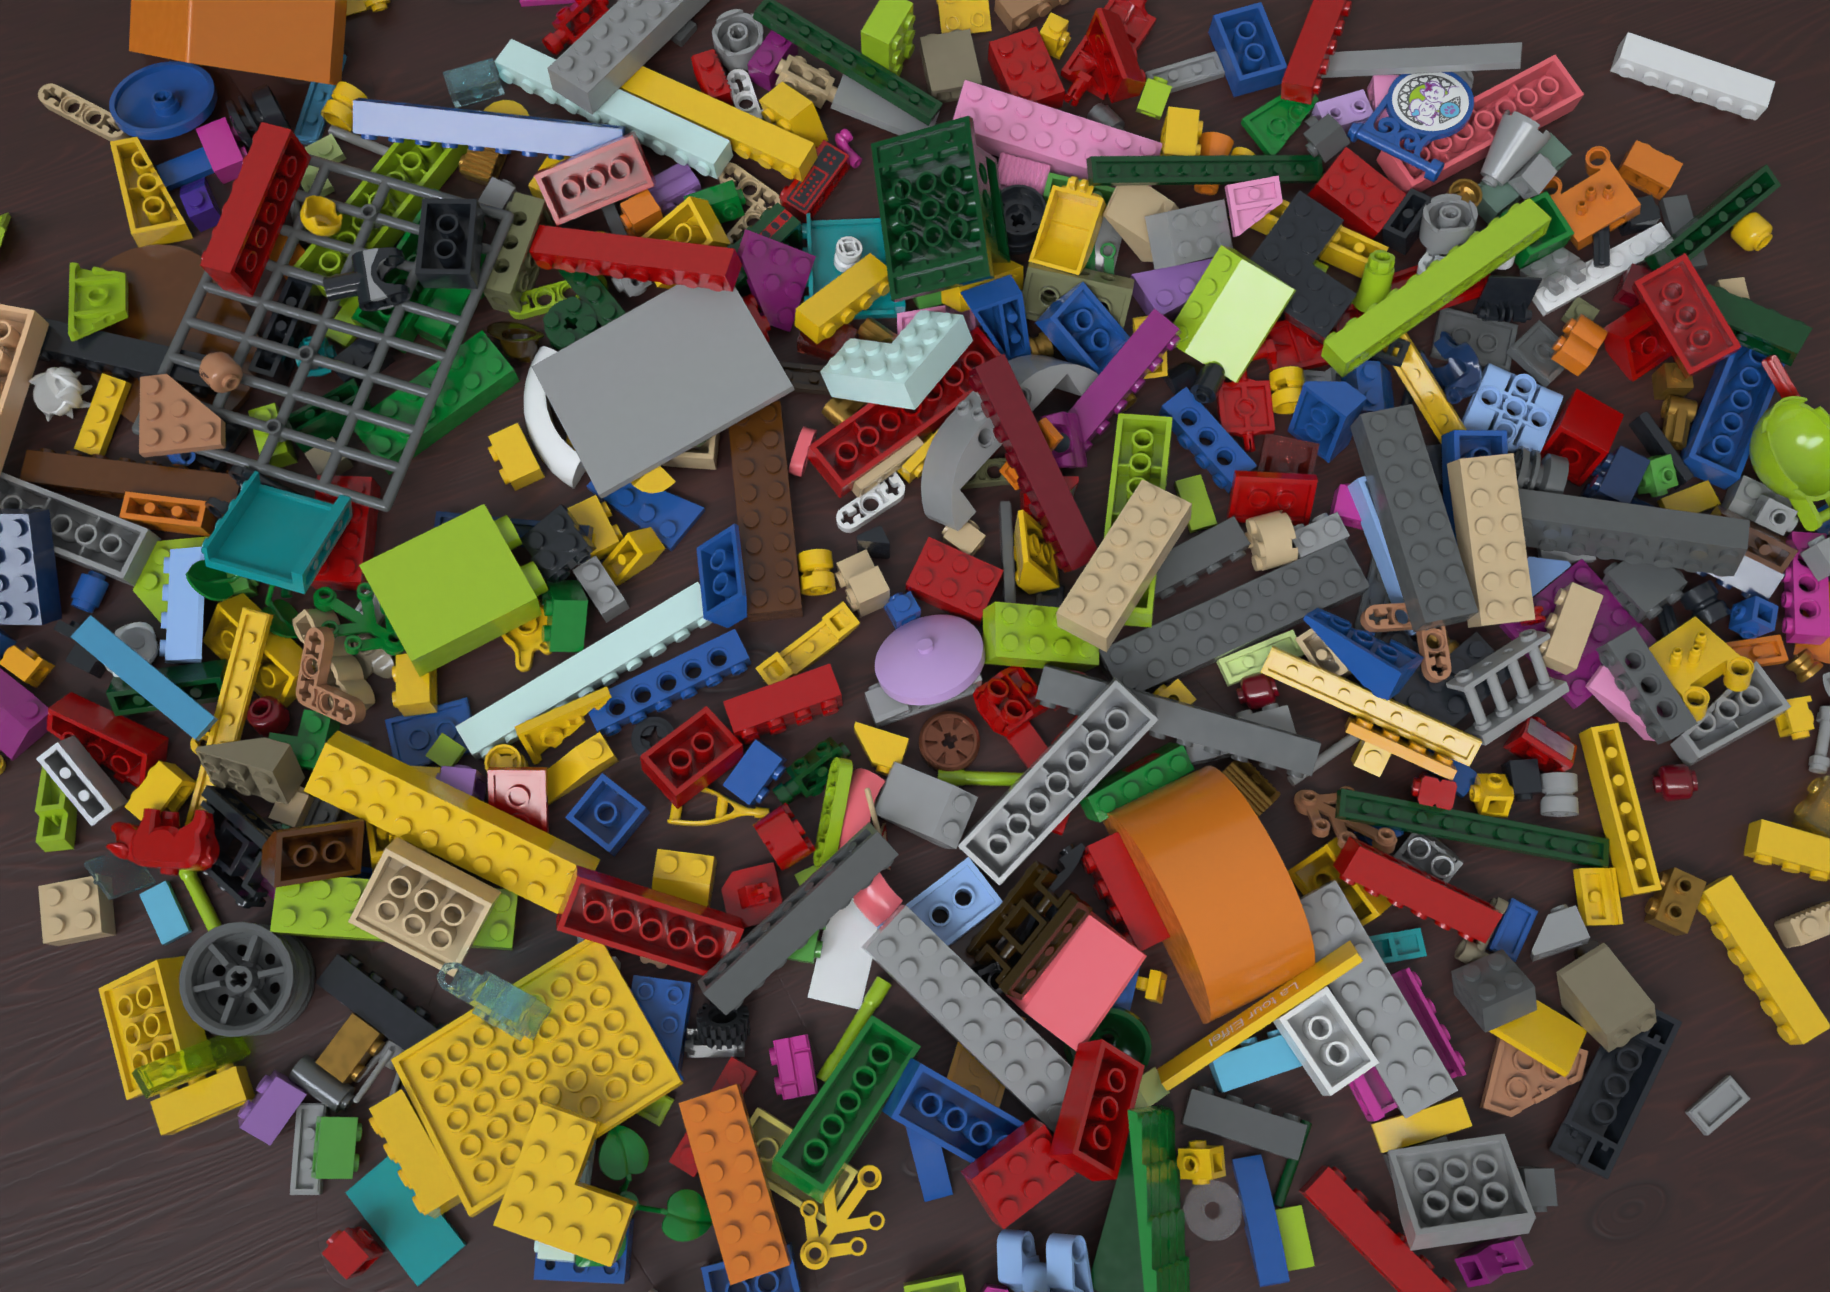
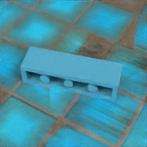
(1253, 1062)

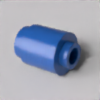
(89, 591)

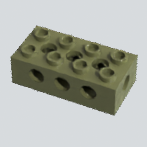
(515, 267)
(1108, 288)

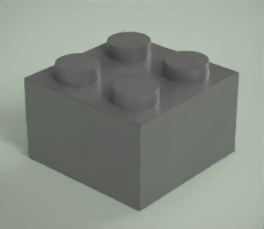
(1494, 990)

